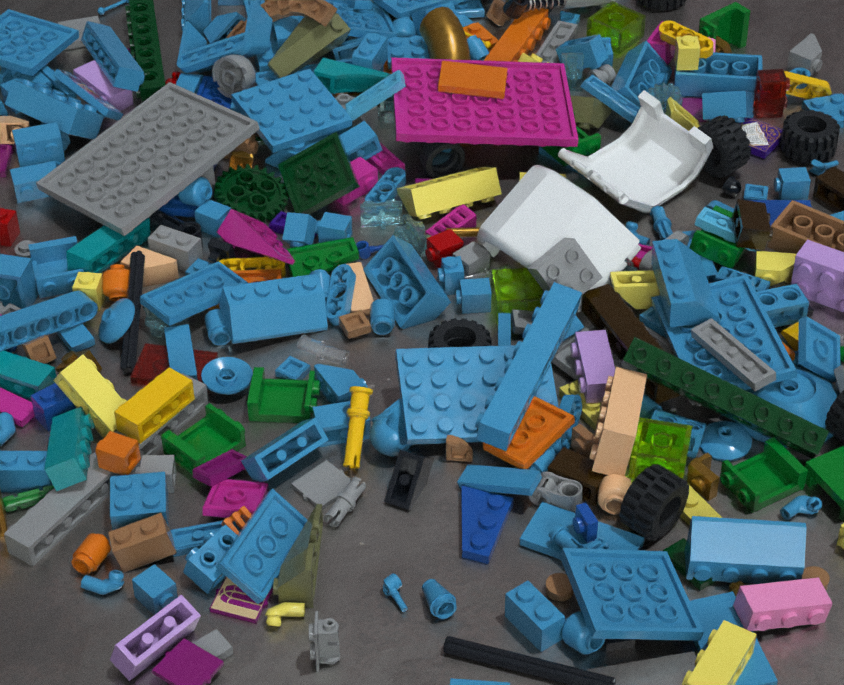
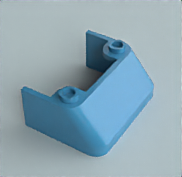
(199, 57)

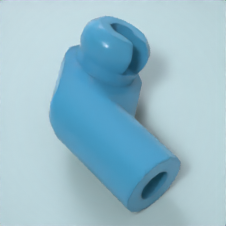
(632, 227)
(7, 427)
(801, 505)

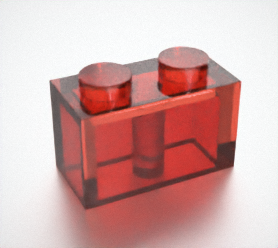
(770, 93)

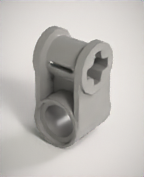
(557, 492)

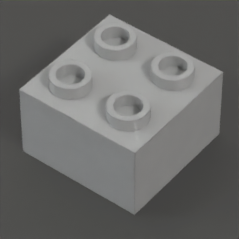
(565, 265)

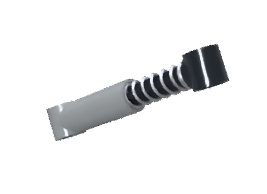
(515, 8)

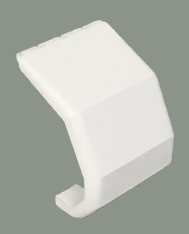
(648, 161)
(550, 208)

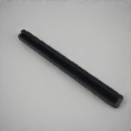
(134, 291)
(524, 663)

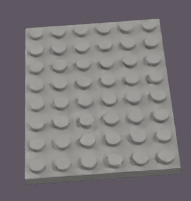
(147, 157)

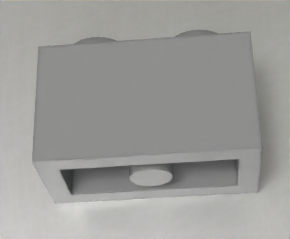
(176, 245)

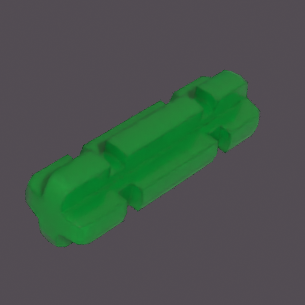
(25, 499)

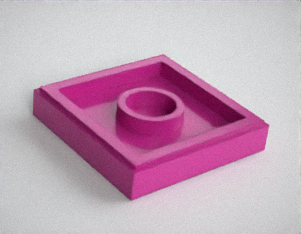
(232, 495)

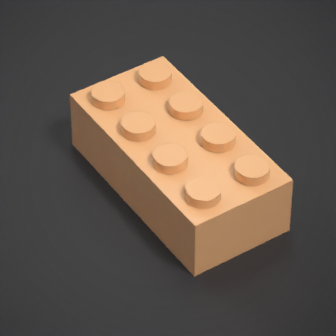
(617, 422)

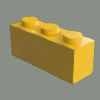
(154, 405)

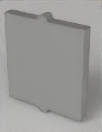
(321, 484)

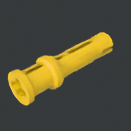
(357, 415)

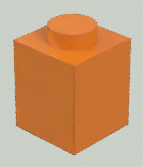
(118, 453)

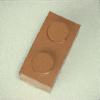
(142, 542)

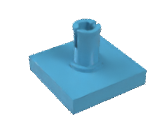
(817, 349)

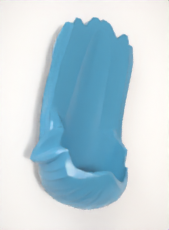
(388, 431)

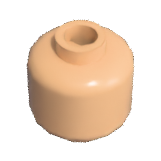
(612, 492)

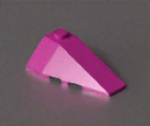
(253, 236)

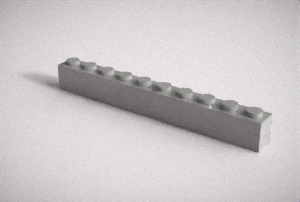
(64, 509)

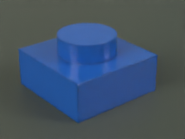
(585, 522)

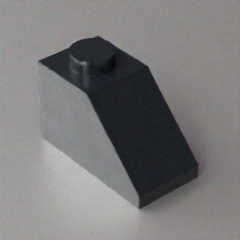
(408, 478)

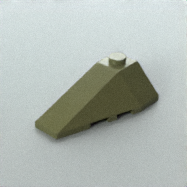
(589, 112)

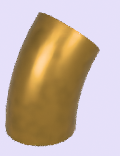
(444, 35)

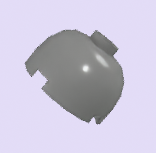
(233, 74)

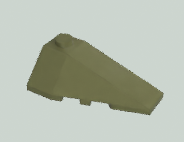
(307, 44)
(300, 567)

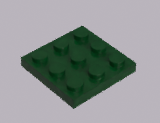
(318, 175)

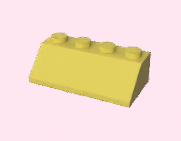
(450, 191)

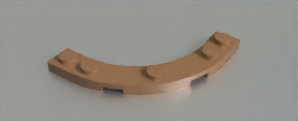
(314, 9)

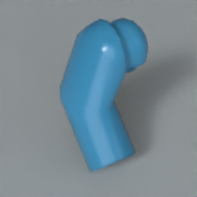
(104, 586)

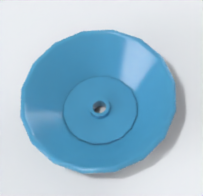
(804, 396)

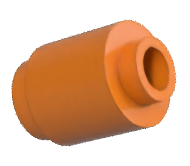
(91, 553)

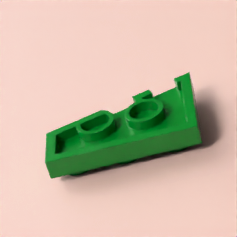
(322, 256)

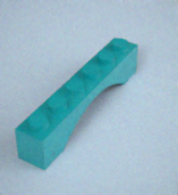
(345, 77)

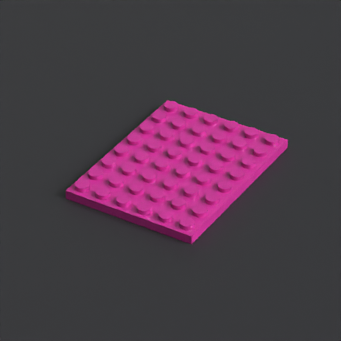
(533, 110)

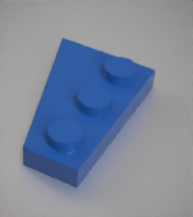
(482, 522)

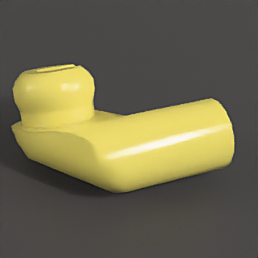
(284, 609)

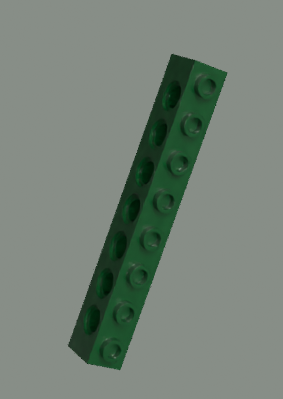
(145, 46)
(725, 398)

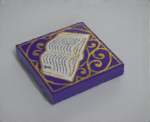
(762, 137)

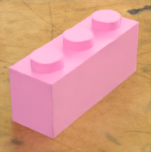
(782, 604)

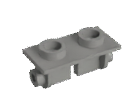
(326, 641)

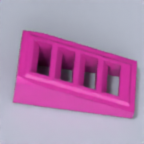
(458, 218)

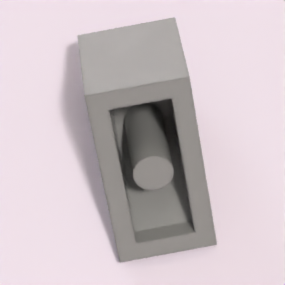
(806, 55)

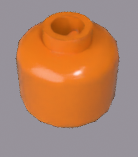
(115, 282)

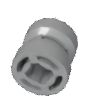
(604, 73)

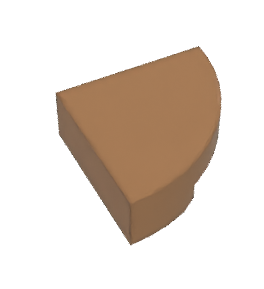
(458, 449)

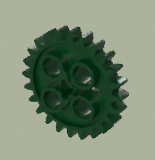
(252, 192)

